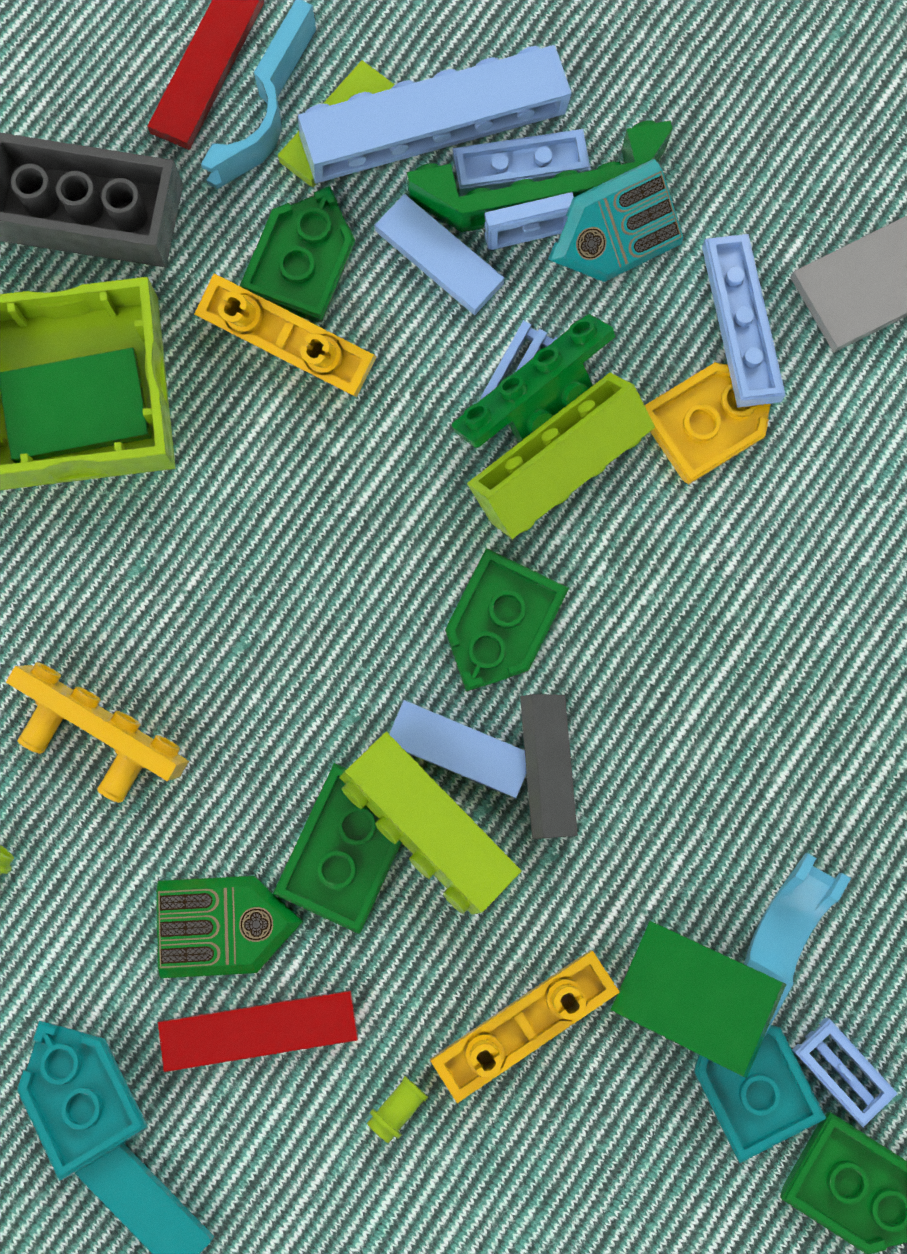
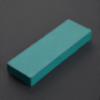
(144, 1204)

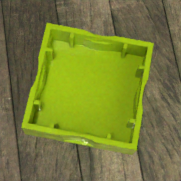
(82, 323)

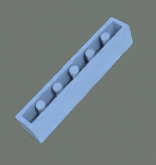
(433, 112)

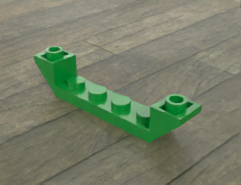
(436, 190)

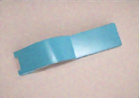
(271, 75)
(790, 921)

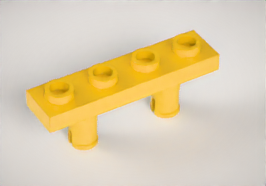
(285, 335)
(118, 730)
(524, 1026)

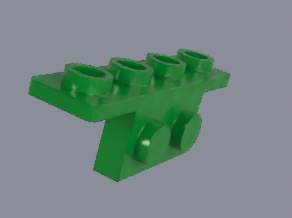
(538, 387)

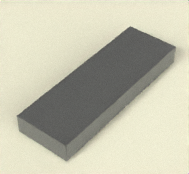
(548, 766)

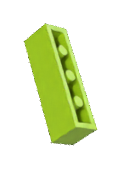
(561, 455)
(429, 825)

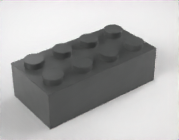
(87, 200)

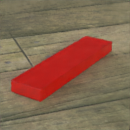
(203, 70)
(257, 1030)

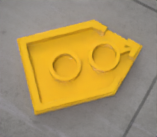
(701, 423)

